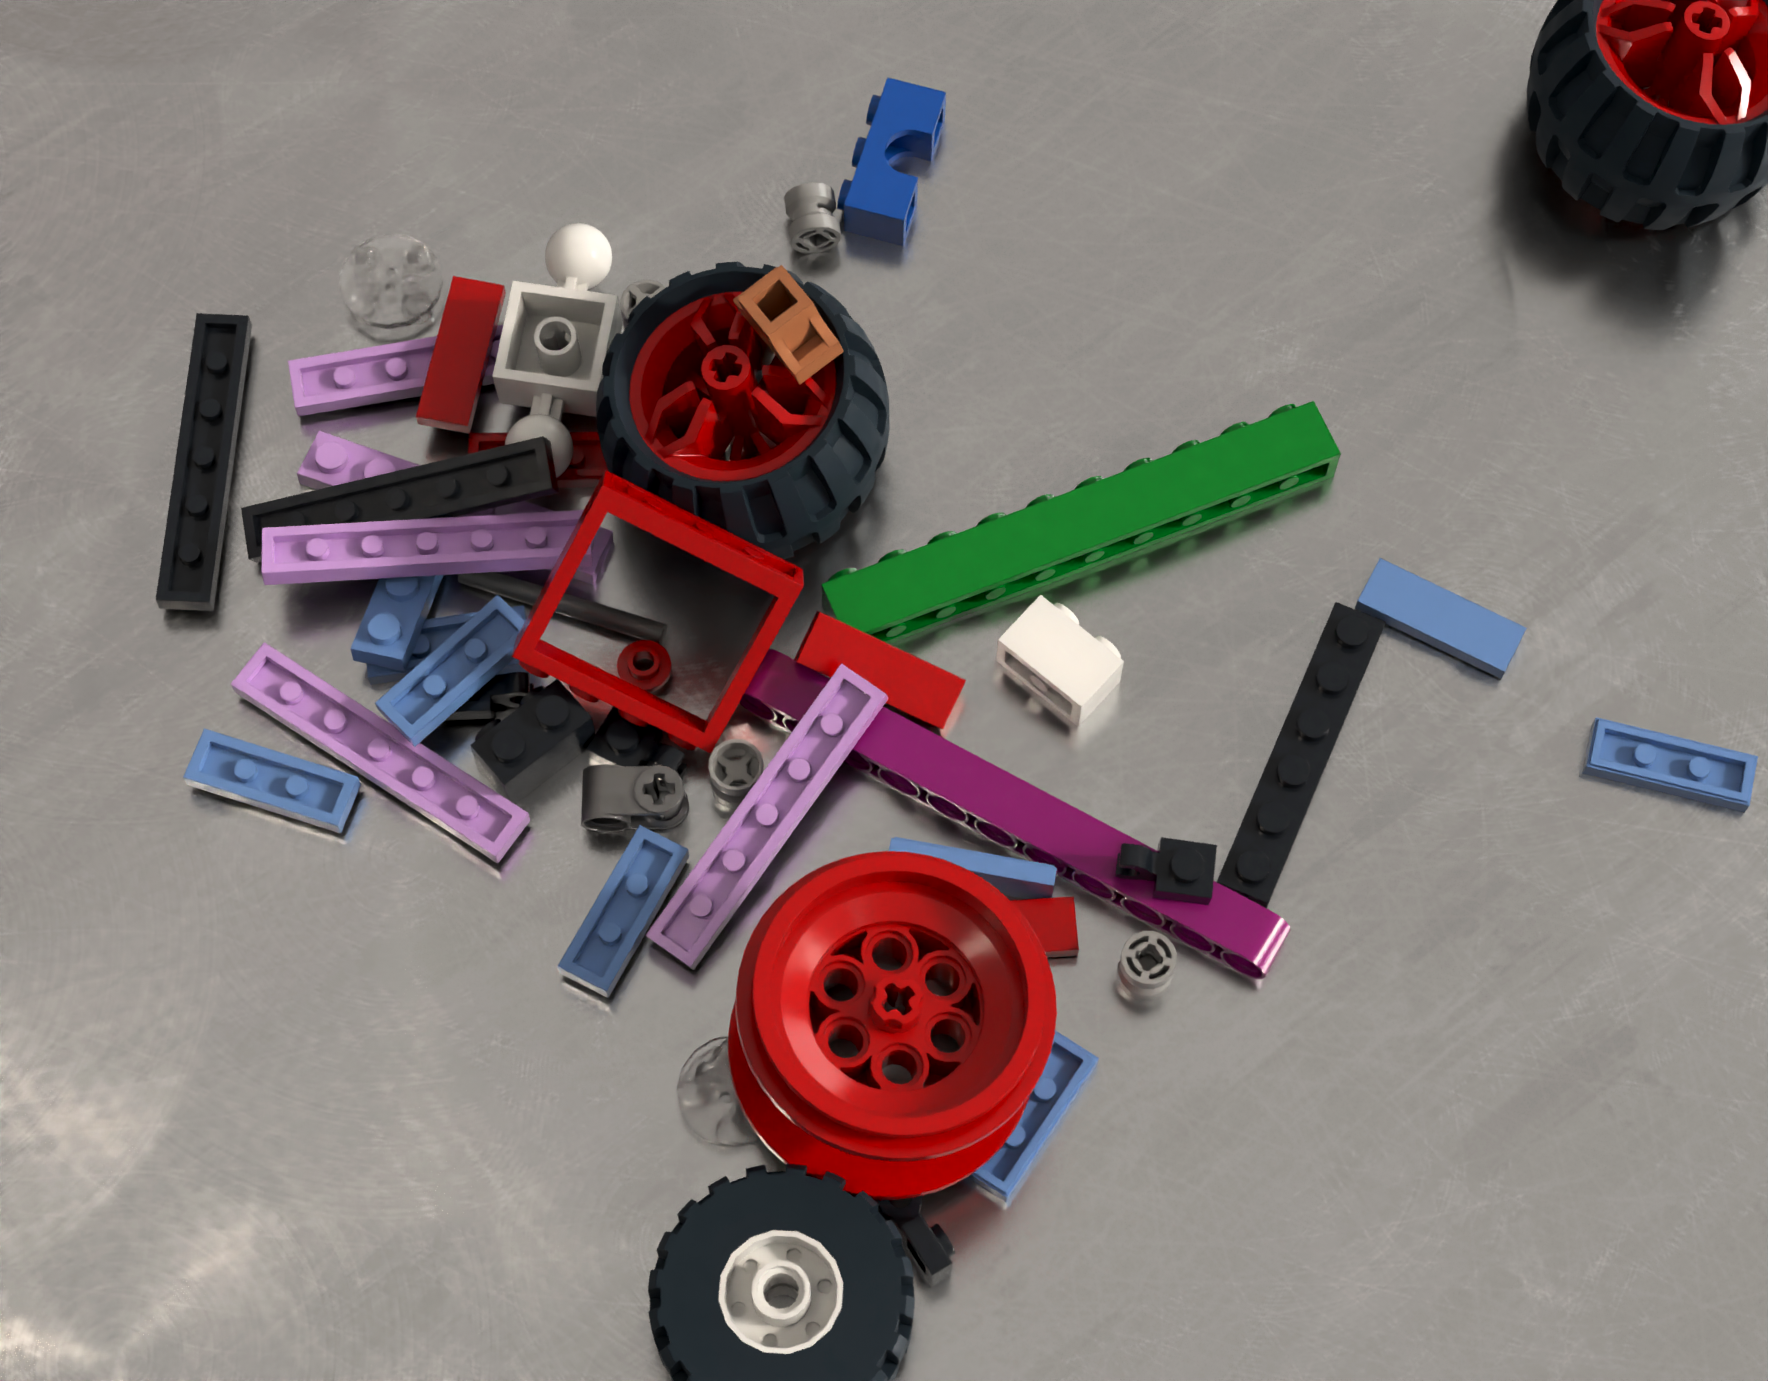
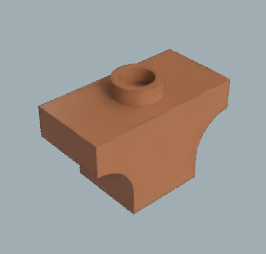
(789, 324)

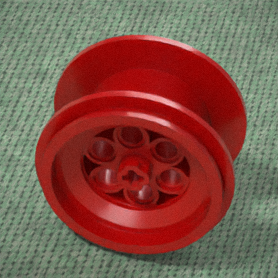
(908, 936)

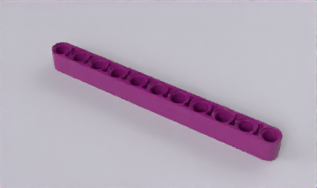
(1023, 820)

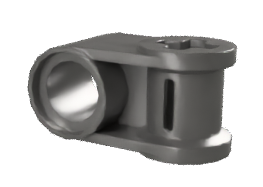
(625, 796)

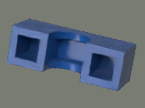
(902, 124)

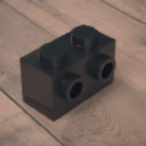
(533, 741)

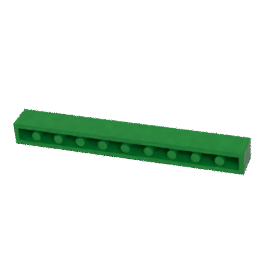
(1085, 526)

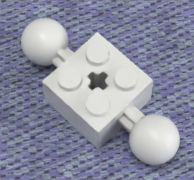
(551, 318)

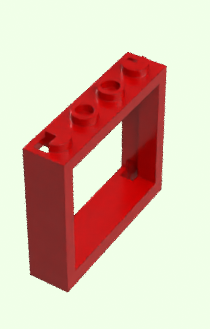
(695, 537)

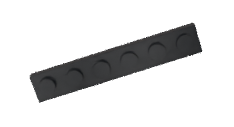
(204, 463)
(419, 492)
(1301, 754)

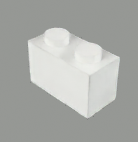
(1060, 659)

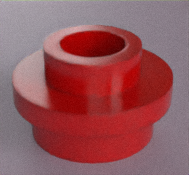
(650, 679)

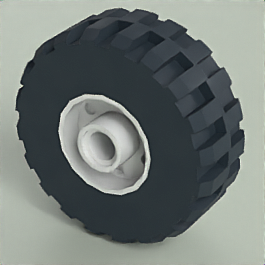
(772, 1240)

